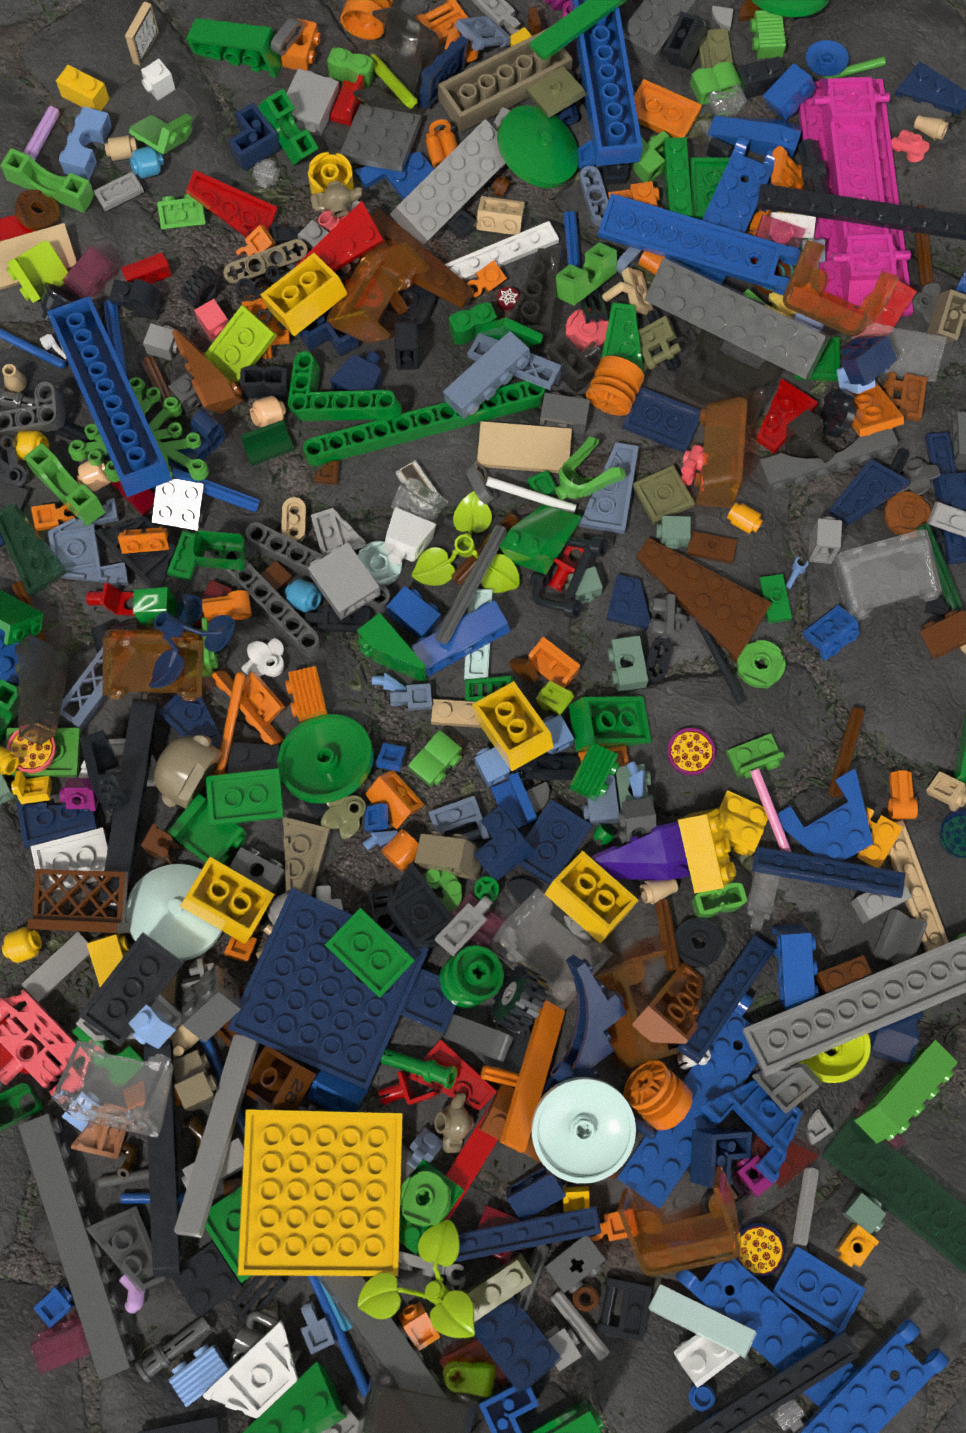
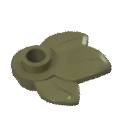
(341, 817)

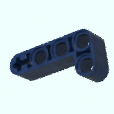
(211, 437)

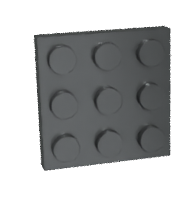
(381, 137)

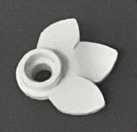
(262, 656)

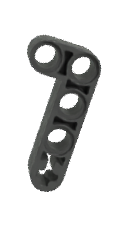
(39, 413)

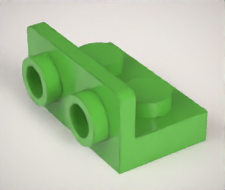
(180, 212)
(755, 754)

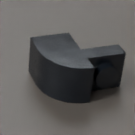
(140, 295)

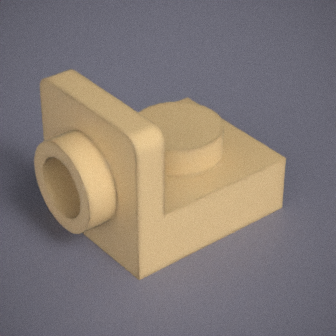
(948, 791)

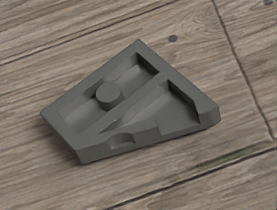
(789, 1085)

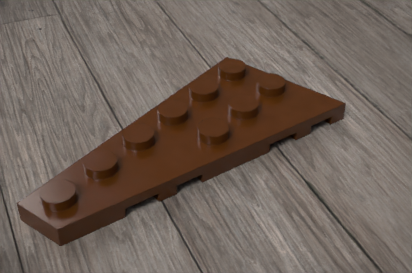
(438, 278)
(713, 601)

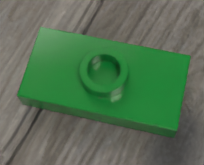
(183, 560)
(774, 591)

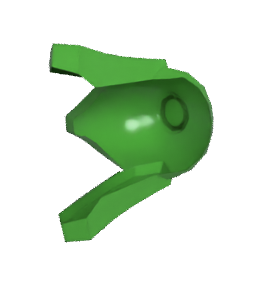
(576, 487)

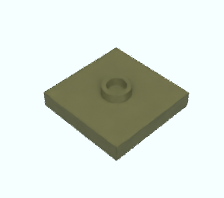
(556, 91)
(663, 494)

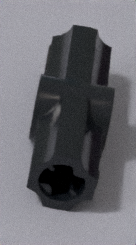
(812, 167)

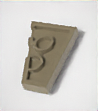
(303, 853)

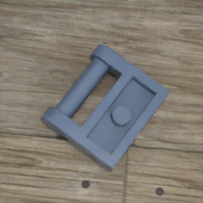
(479, 29)
(457, 816)

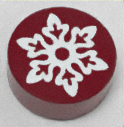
(507, 298)

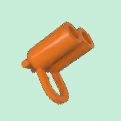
(441, 142)

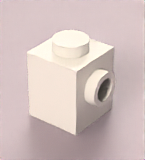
(157, 79)

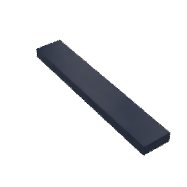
(941, 455)
(829, 872)
(727, 998)
(528, 1233)

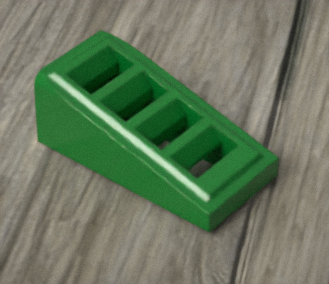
(481, 682)

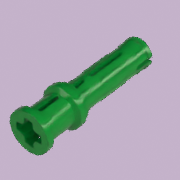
(429, 1070)

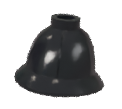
(54, 297)

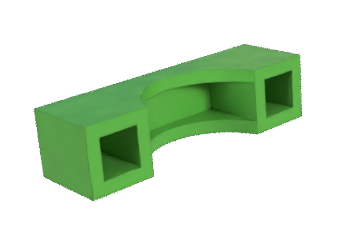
(68, 190)
(59, 481)

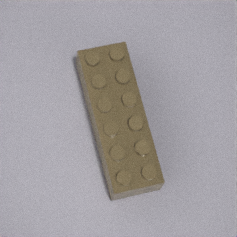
(496, 83)

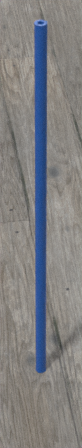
(340, 1335)

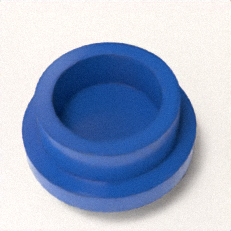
(701, 1397)

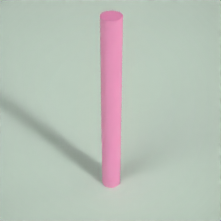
(770, 810)

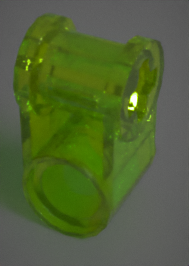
(474, 1379)

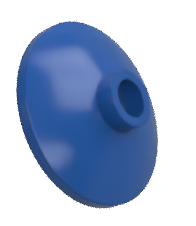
(827, 58)

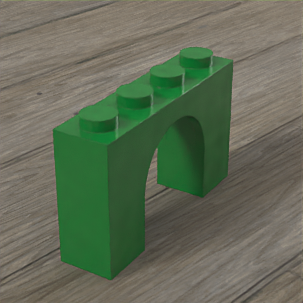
(574, 1419)

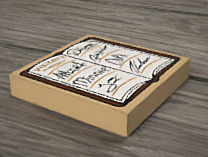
(141, 33)

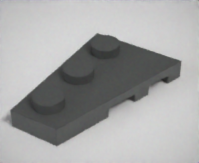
(128, 1246)

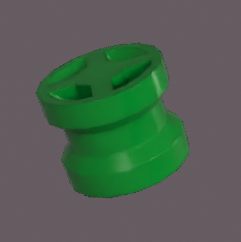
(483, 886)

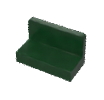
(267, 442)

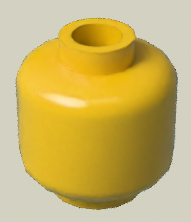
(28, 441)
(21, 944)

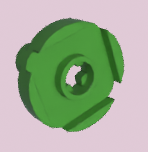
(762, 677)
(450, 885)
(439, 1199)

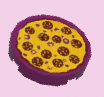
(690, 751)

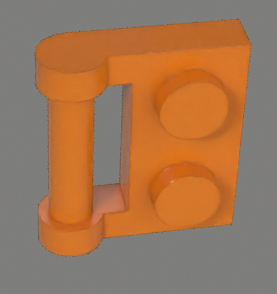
(445, 23)
(786, 171)

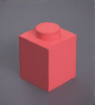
(211, 319)

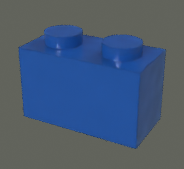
(789, 92)
(414, 613)

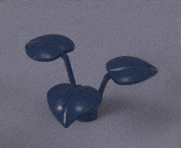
(187, 613)

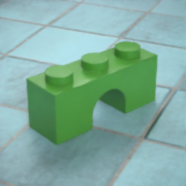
(576, 283)

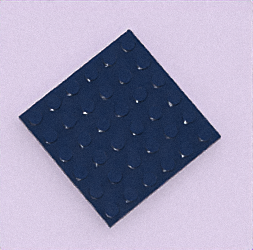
(312, 1003)

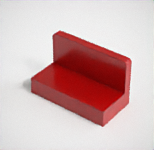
(347, 104)
(149, 269)

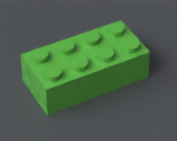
(906, 1093)

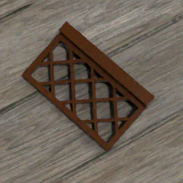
(72, 921)

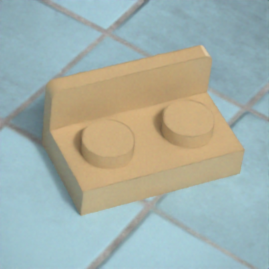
(500, 215)

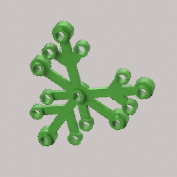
(168, 449)

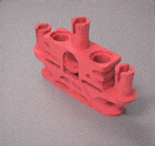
(16, 1040)

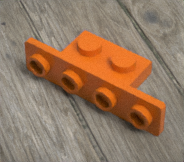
(256, 703)

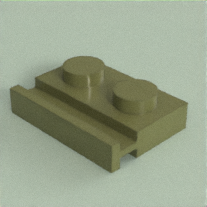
(715, 48)

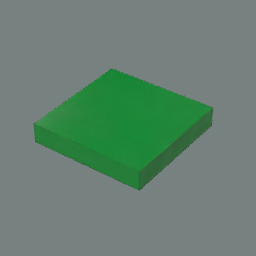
(499, 328)
(828, 363)

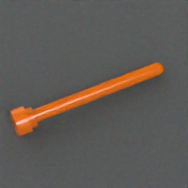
(230, 724)

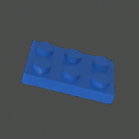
(818, 1290)

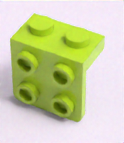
(37, 266)

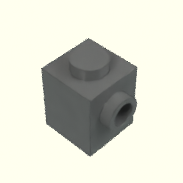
(185, 393)

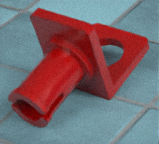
(565, 568)
(111, 599)
(403, 1090)

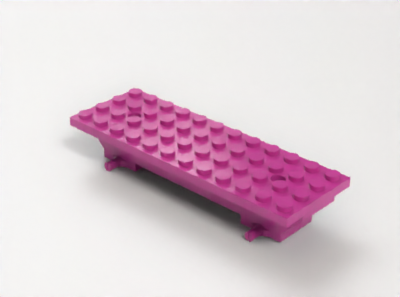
(855, 143)

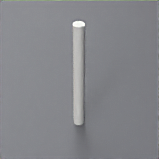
(531, 495)

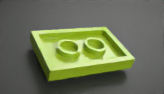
(240, 343)

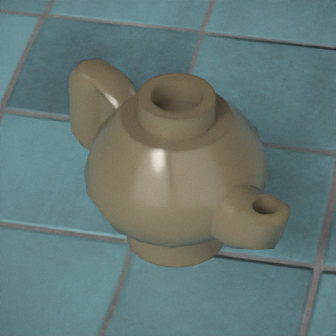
(336, 199)
(454, 1124)

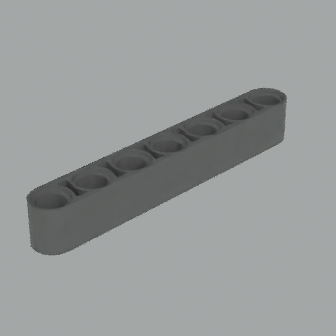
(292, 548)
(271, 601)

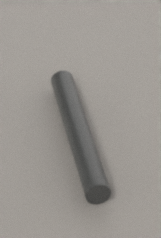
(115, 1180)

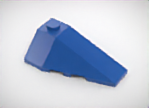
(761, 132)

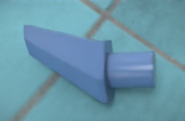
(389, 683)
(636, 780)
(379, 838)

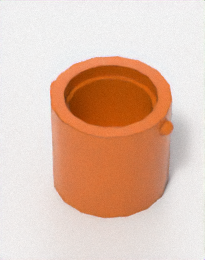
(401, 850)

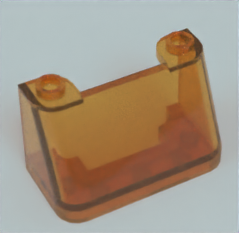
(131, 657)

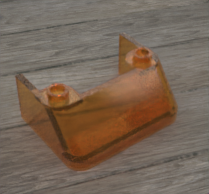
(371, 290)
(807, 296)
(722, 452)
(629, 1045)
(684, 1242)

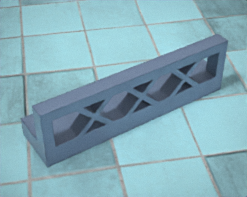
(538, 370)
(93, 701)

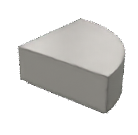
(722, 16)
(576, 929)
(817, 1127)

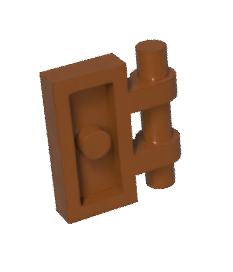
(911, 395)

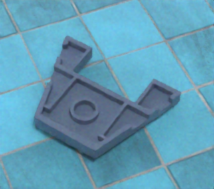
(79, 552)

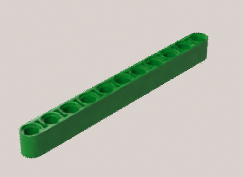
(415, 428)

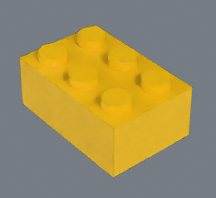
(304, 294)
(513, 726)
(707, 850)
(591, 897)
(227, 900)

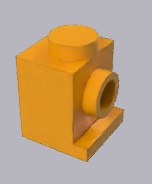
(854, 1235)

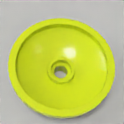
(845, 1064)

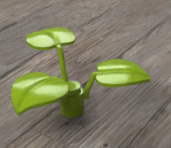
(435, 568)
(453, 1309)

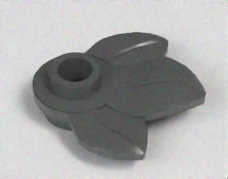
(928, 297)
(919, 476)

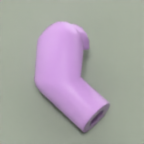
(135, 1298)

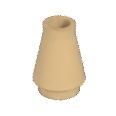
(932, 127)
(13, 379)
(655, 890)

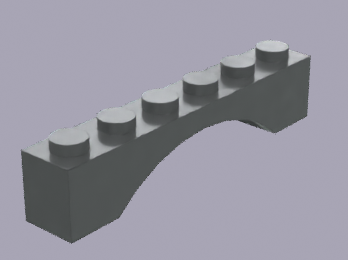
(784, 470)

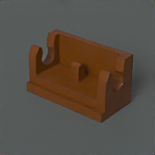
(157, 845)

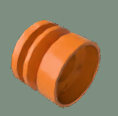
(358, 18)
(615, 385)
(658, 1095)

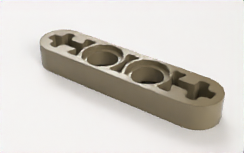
(263, 257)

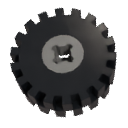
(519, 999)

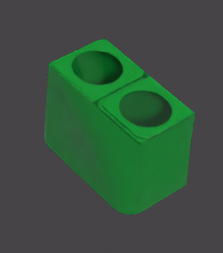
(216, 541)
(151, 602)
(18, 1092)

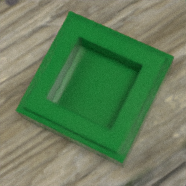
(542, 483)

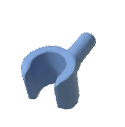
(797, 569)

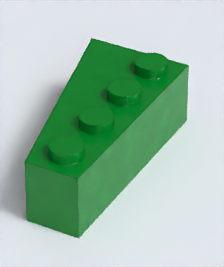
(236, 44)
(305, 1407)

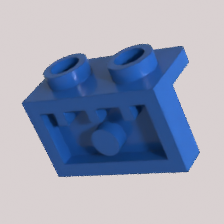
(832, 632)

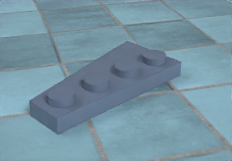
(610, 505)

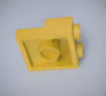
(743, 822)

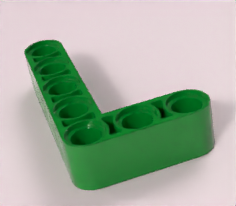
(334, 400)

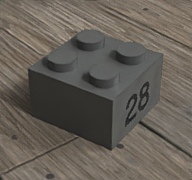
(210, 1003)

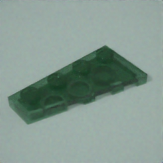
(29, 552)

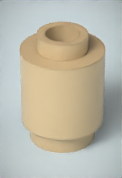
(120, 147)

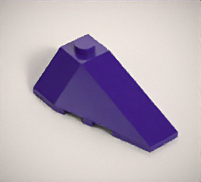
(648, 858)

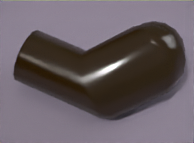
(196, 1127)
(130, 1162)

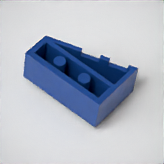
(795, 965)

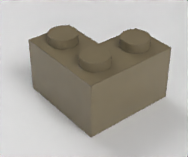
(949, 315)
(448, 854)
(194, 1081)

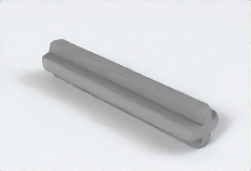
(805, 1206)
(580, 1325)

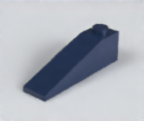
(897, 1040)

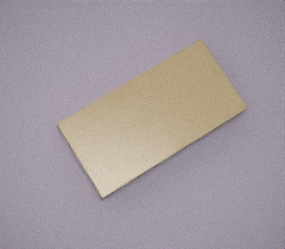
(13, 247)
(523, 447)

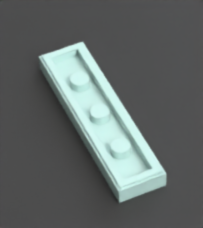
(478, 662)
(702, 1321)

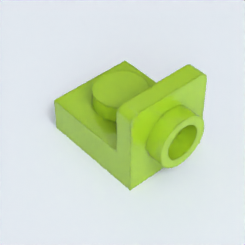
(554, 698)

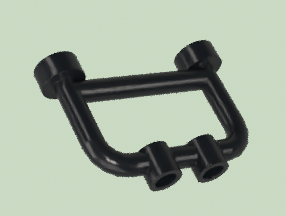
(569, 605)

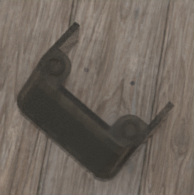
(414, 50)

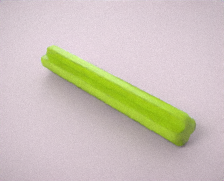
(393, 82)

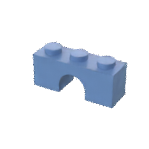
(89, 127)

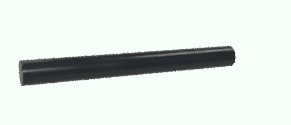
(723, 666)

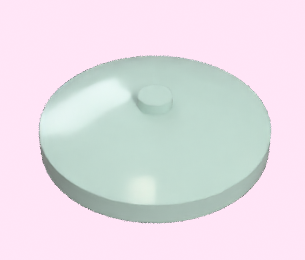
(156, 910)
(583, 1130)

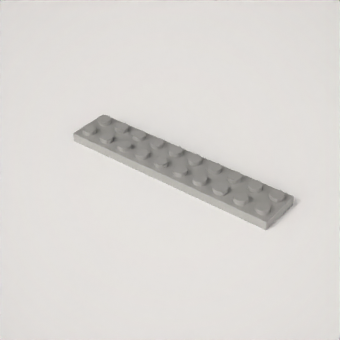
(859, 1008)

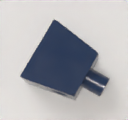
(358, 374)

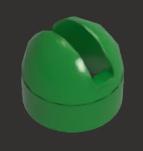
(603, 833)

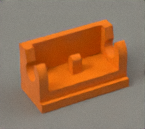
(553, 663)

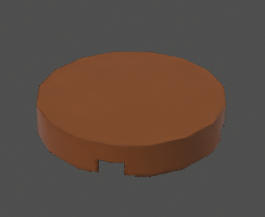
(906, 512)

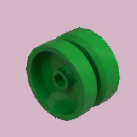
(471, 976)

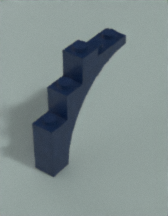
(596, 1012)

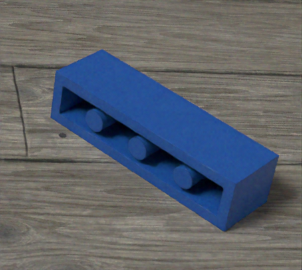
(471, 634)

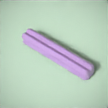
(42, 132)

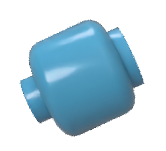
(146, 162)
(303, 595)

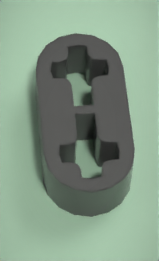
(286, 36)
(478, 478)

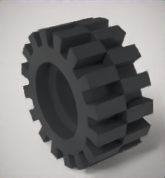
(201, 286)

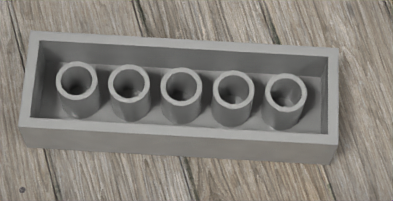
(450, 184)

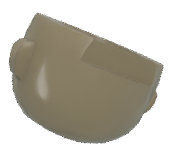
(184, 767)

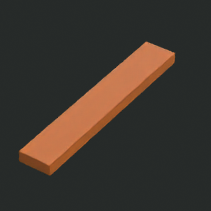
(532, 1077)

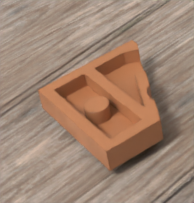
(100, 1140)

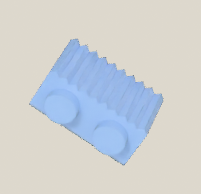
(195, 1378)

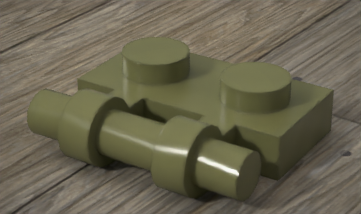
(656, 335)

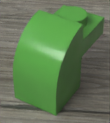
(651, 163)

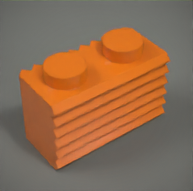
(307, 693)

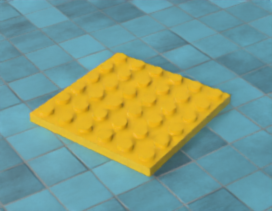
(320, 1193)

